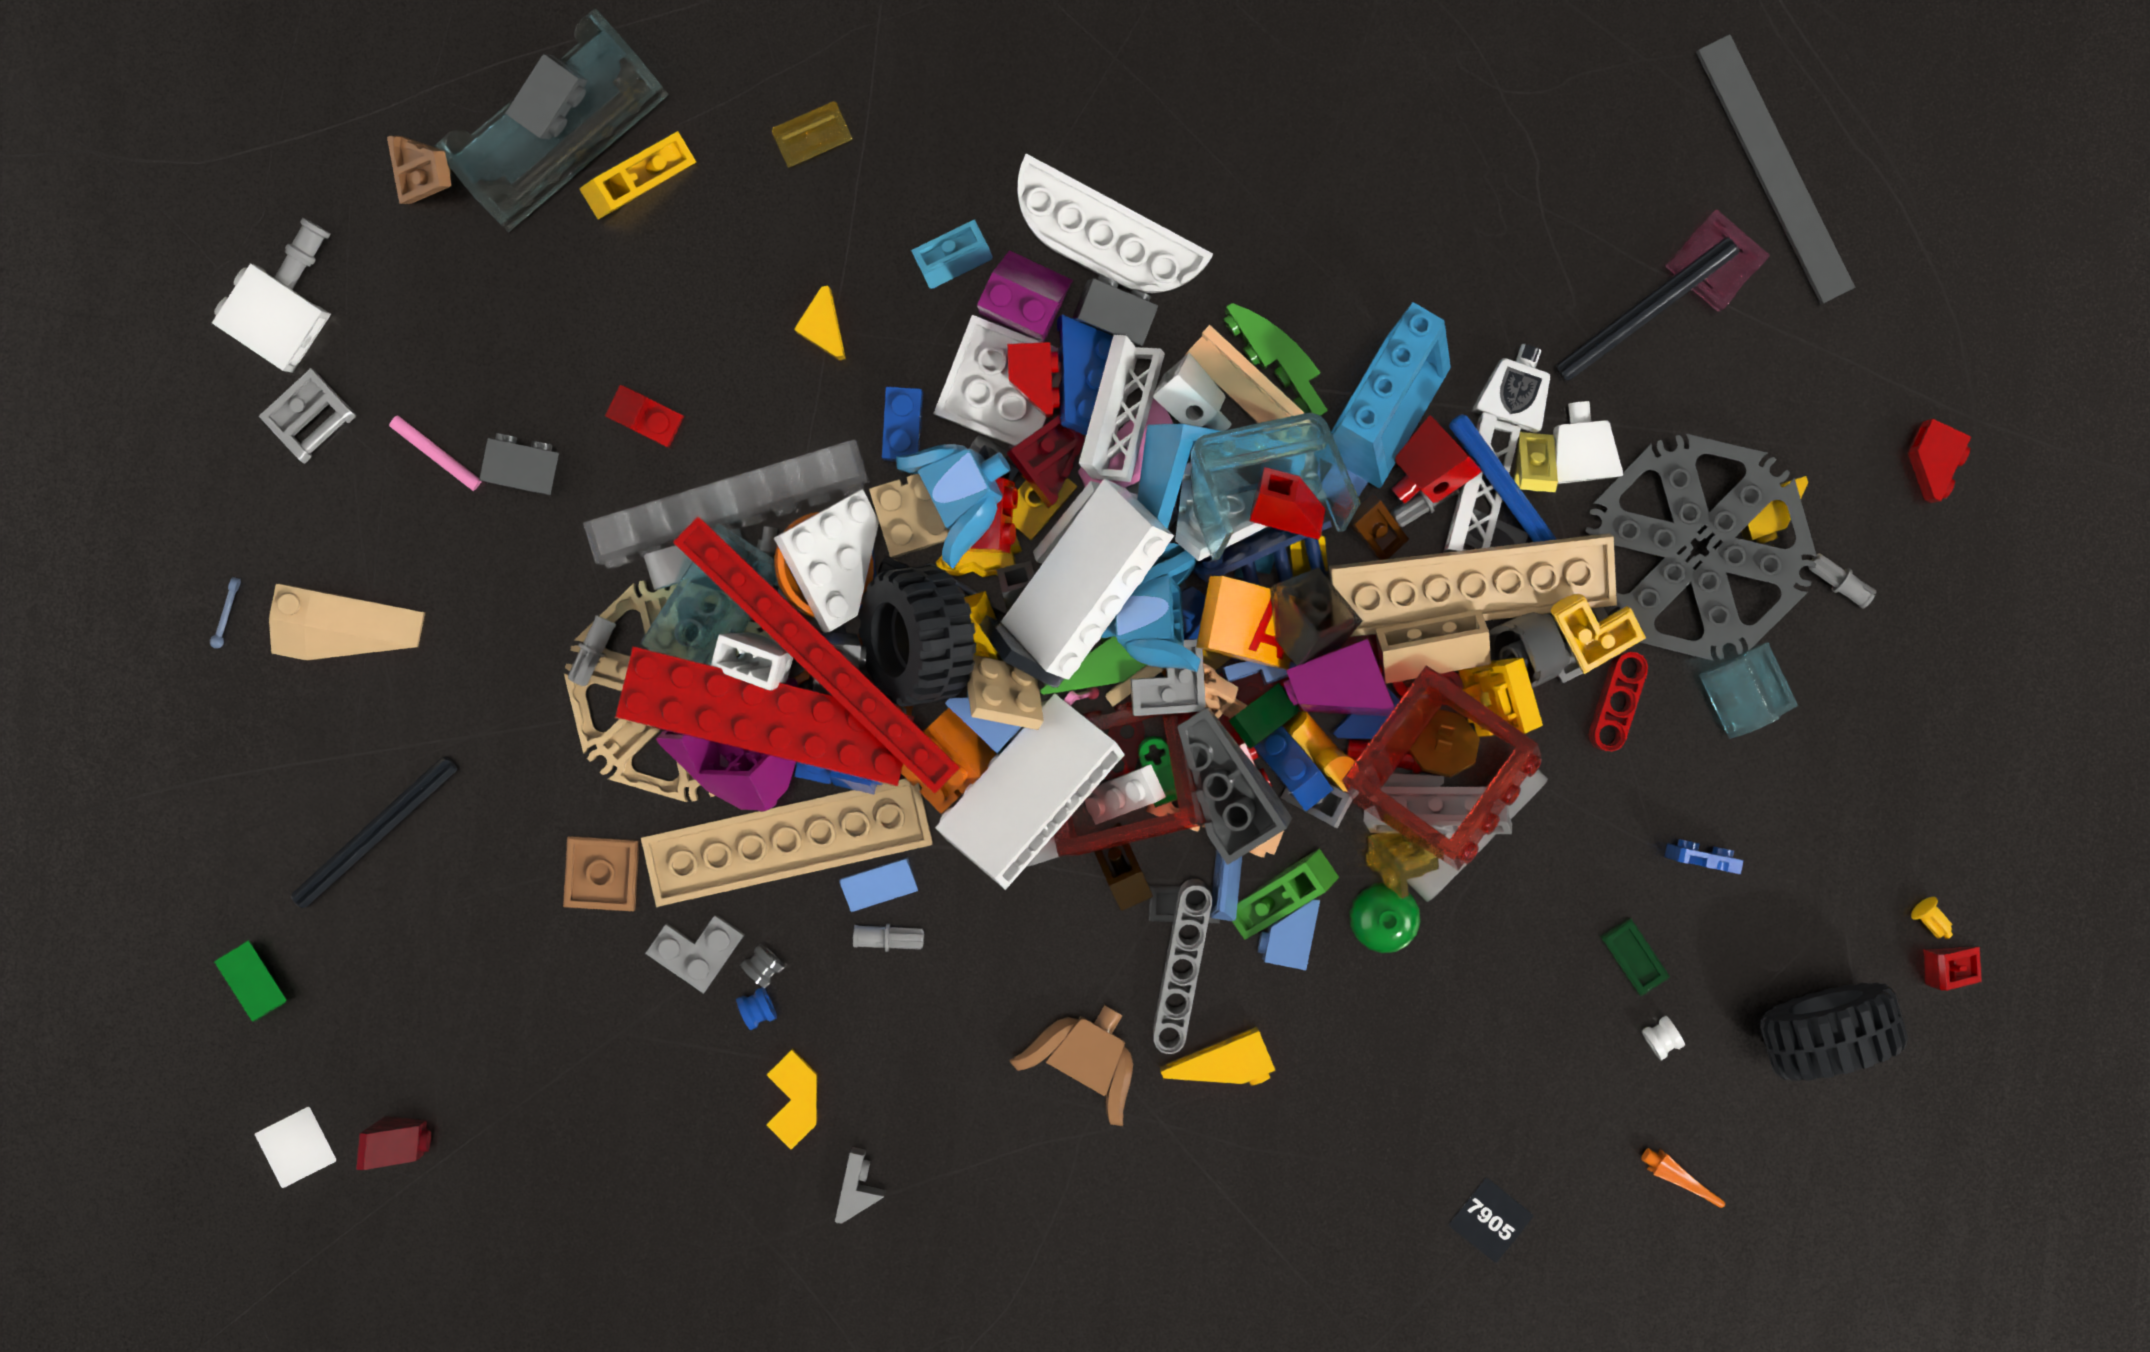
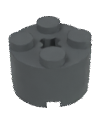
(1534, 640)

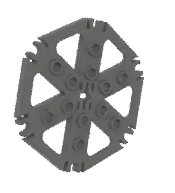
(1731, 556)

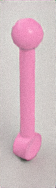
(1091, 693)

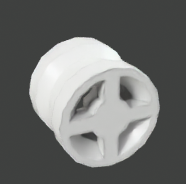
(1663, 1038)

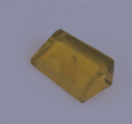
(811, 134)

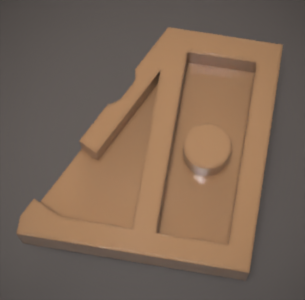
(417, 169)

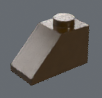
(1123, 875)

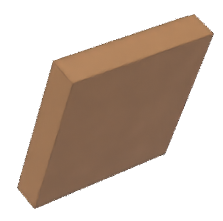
(601, 873)

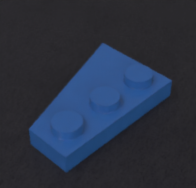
(1083, 361)

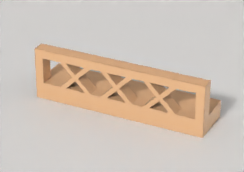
(1241, 379)

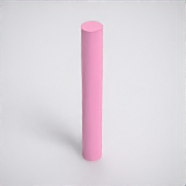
(435, 452)

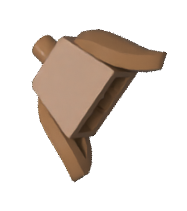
(1088, 1055)

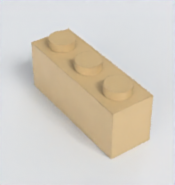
(1439, 642)

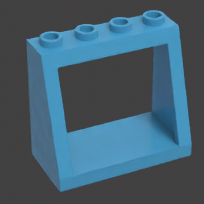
(1393, 395)
(1161, 475)

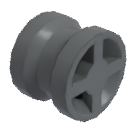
(762, 965)

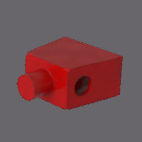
(1433, 464)

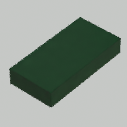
(1264, 716)
(1635, 956)

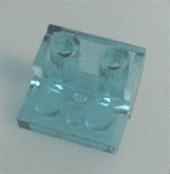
(1748, 691)

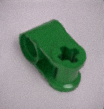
(1161, 768)

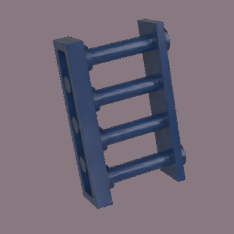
(1260, 545)

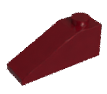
(392, 1142)

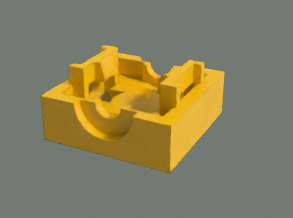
(1505, 691)

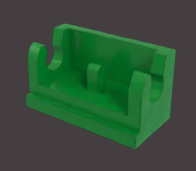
(250, 981)

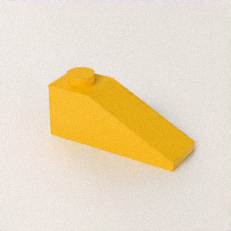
(637, 175)
(1229, 1061)

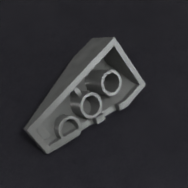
(1233, 794)

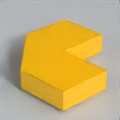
(800, 1085)

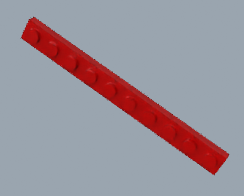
(816, 654)

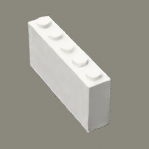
(1086, 579)
(1029, 791)

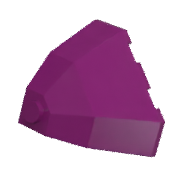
(732, 773)

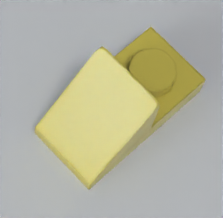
(1536, 462)

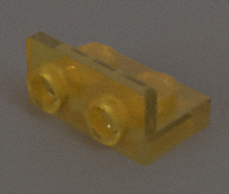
(1398, 860)

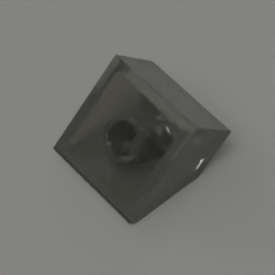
(1311, 616)

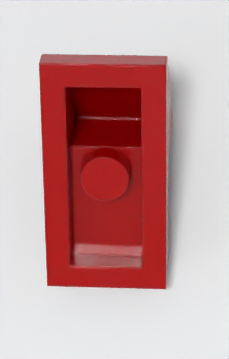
(644, 416)

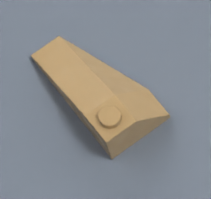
(328, 625)

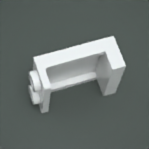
(270, 318)

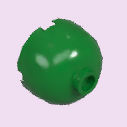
(1384, 919)

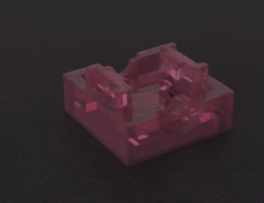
(1730, 276)

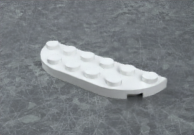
(1104, 233)

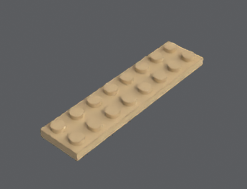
(1495, 579)
(785, 842)

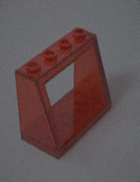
(1396, 739)
(1190, 810)

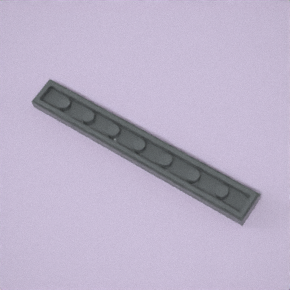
(1775, 169)

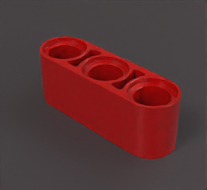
(1631, 689)

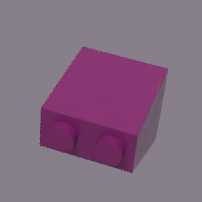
(1024, 296)
(1341, 683)

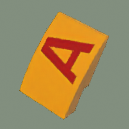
(1240, 623)

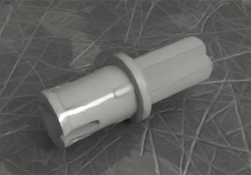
(1416, 507)
(1843, 581)
(591, 651)
(888, 937)

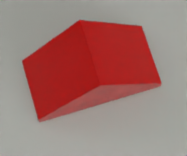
(1952, 967)

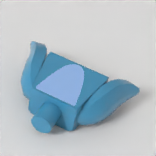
(961, 490)
(1153, 617)

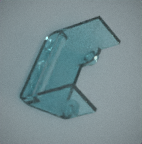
(1235, 459)

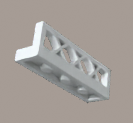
(1109, 408)
(1469, 491)

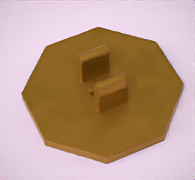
(1446, 745)

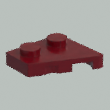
(1047, 458)

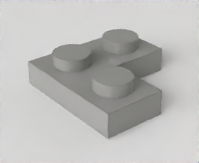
(1176, 693)
(698, 961)

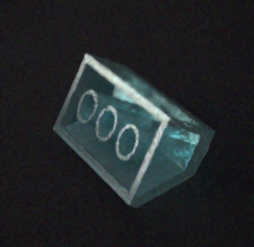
(702, 610)

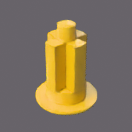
(1932, 918)

